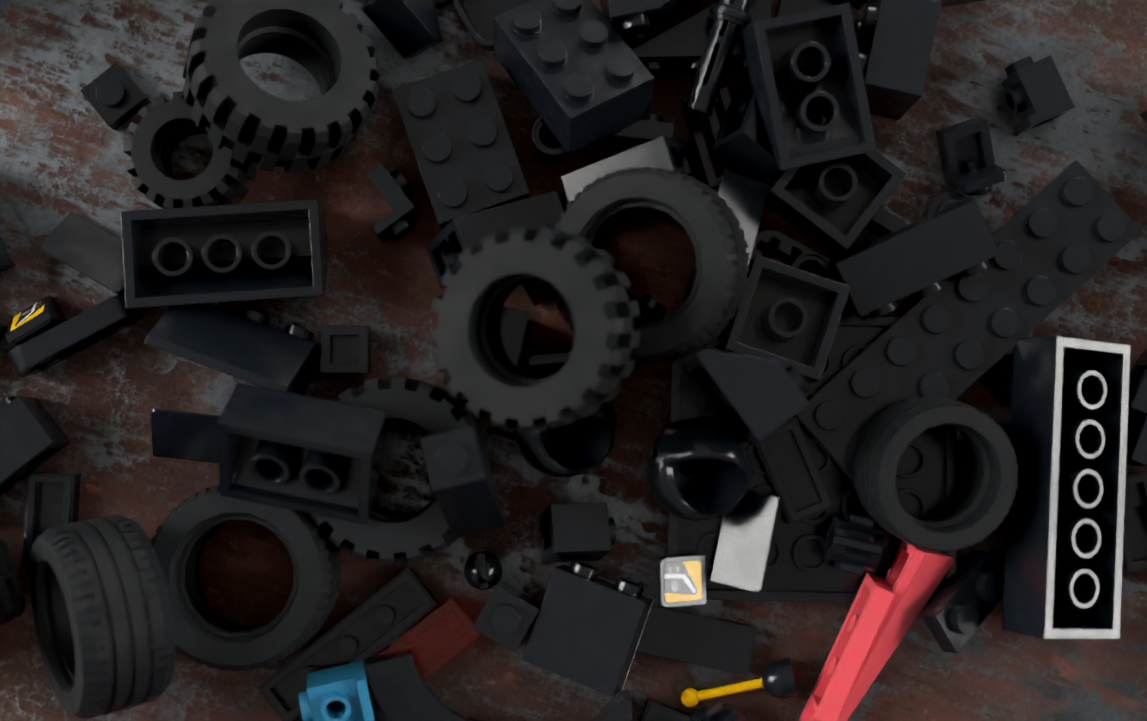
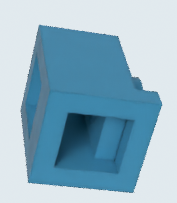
(339, 683)

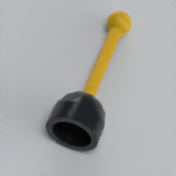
(776, 680)

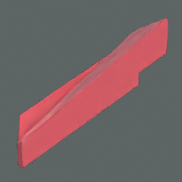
(874, 630)

